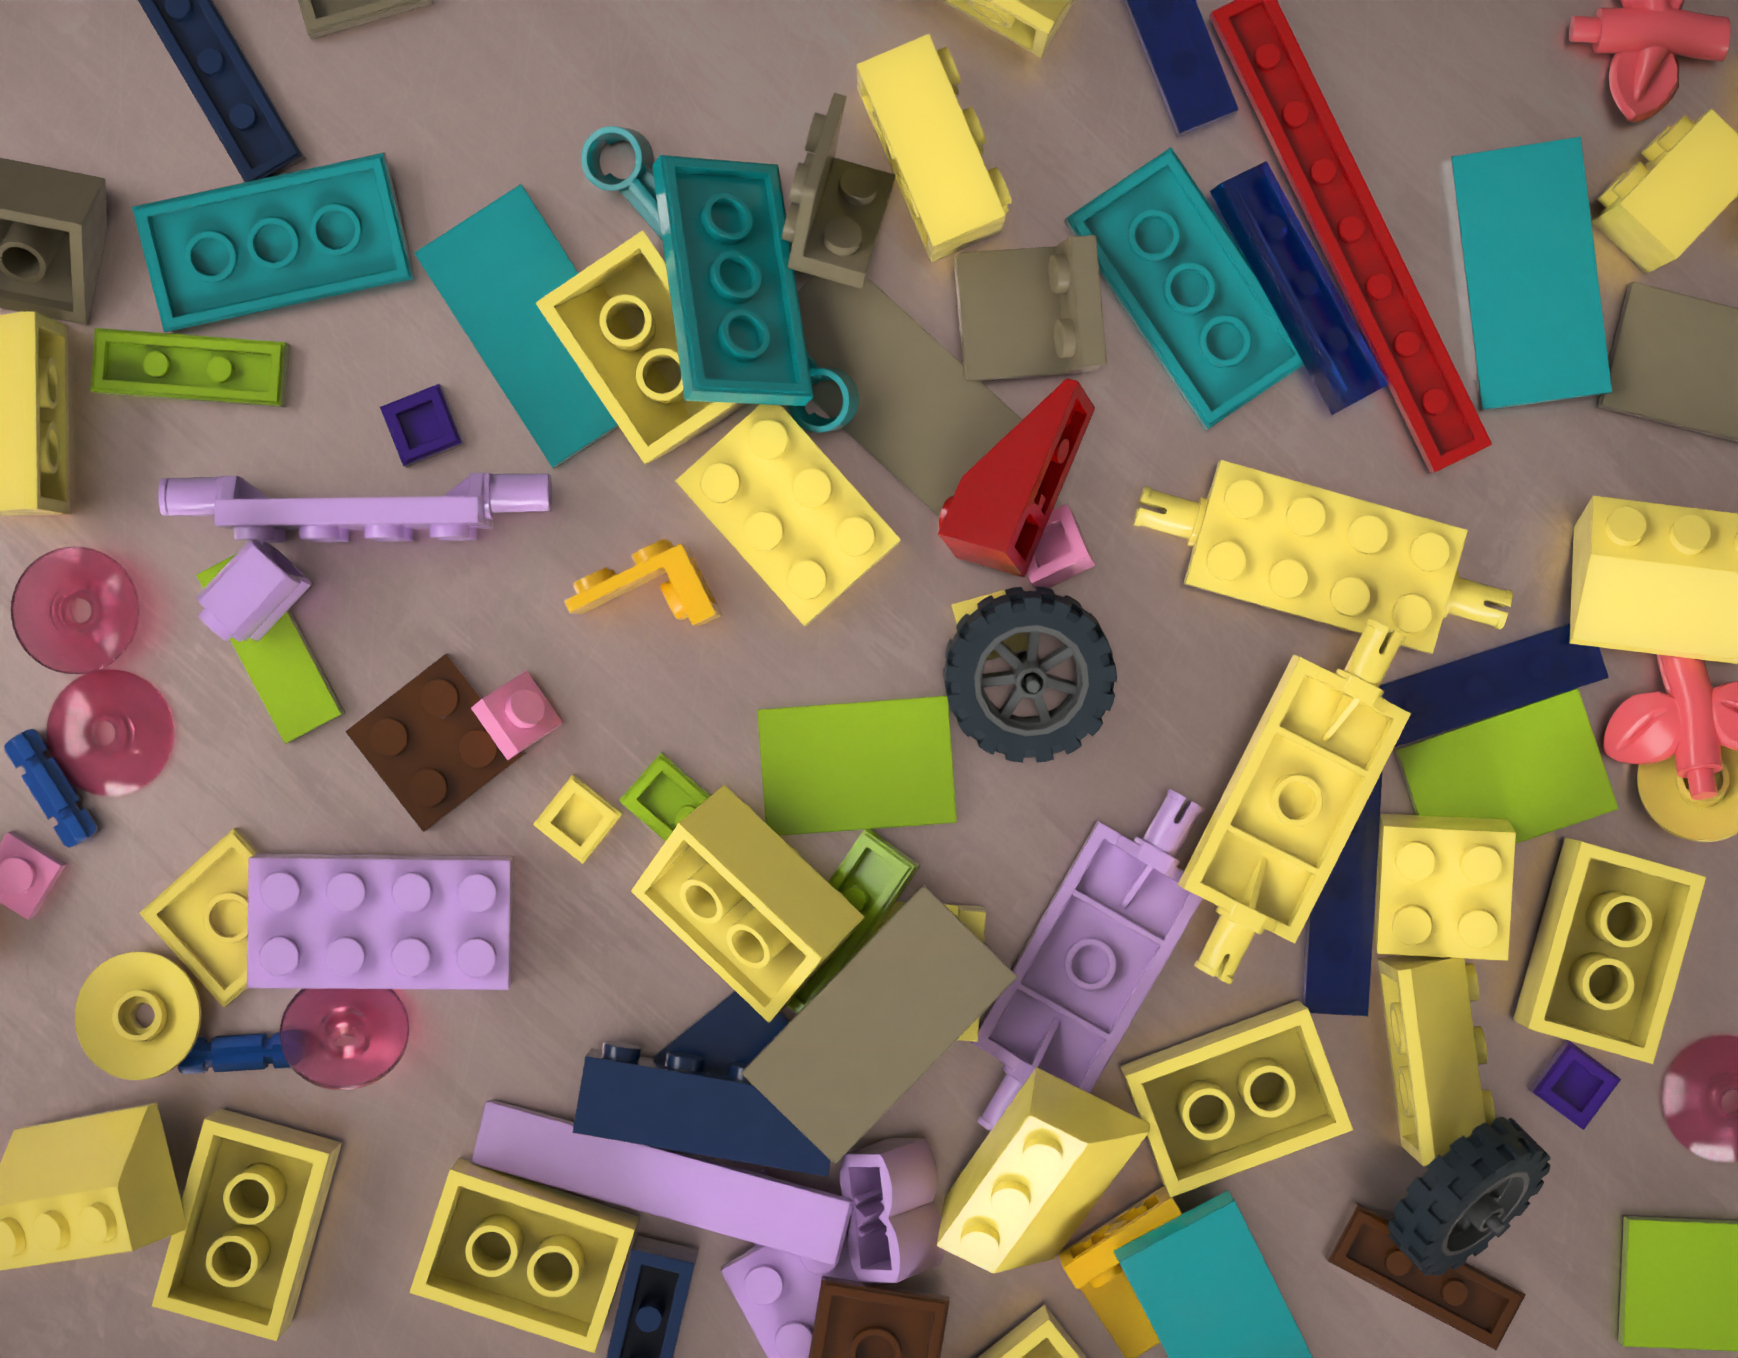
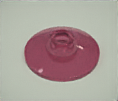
(44, 604)
(141, 732)
(322, 1016)
(1694, 1096)

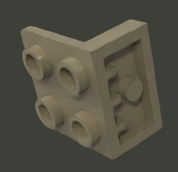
(834, 206)
(1030, 311)

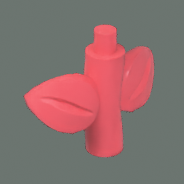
(1645, 45)
(1683, 723)

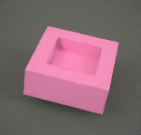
(1060, 551)
(516, 715)
(26, 874)

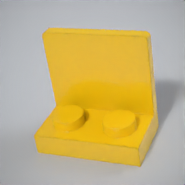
(684, 592)
(1102, 1280)

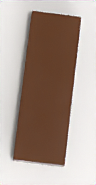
(1460, 1297)

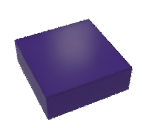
(422, 425)
(1574, 1084)

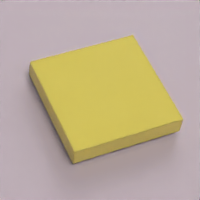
(207, 917)

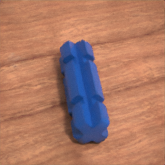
(50, 788)
(234, 1054)

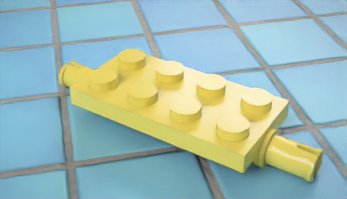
(1323, 555)
(1295, 799)

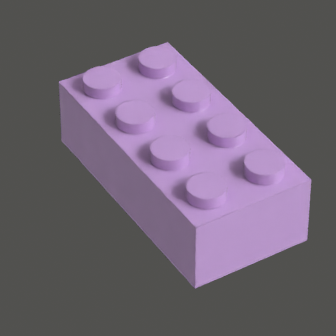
(379, 921)

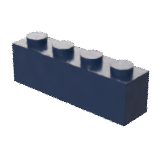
(687, 1110)
(652, 1300)

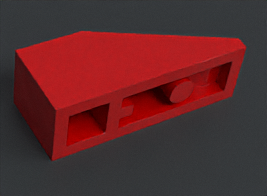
(1014, 486)

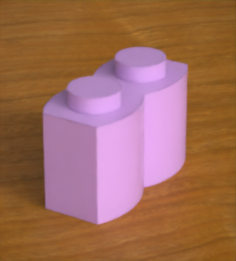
(251, 592)
(892, 1210)

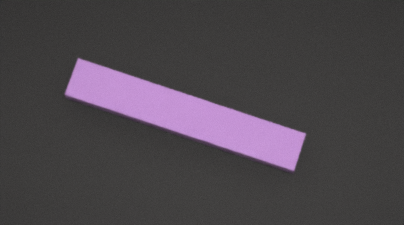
(664, 1183)

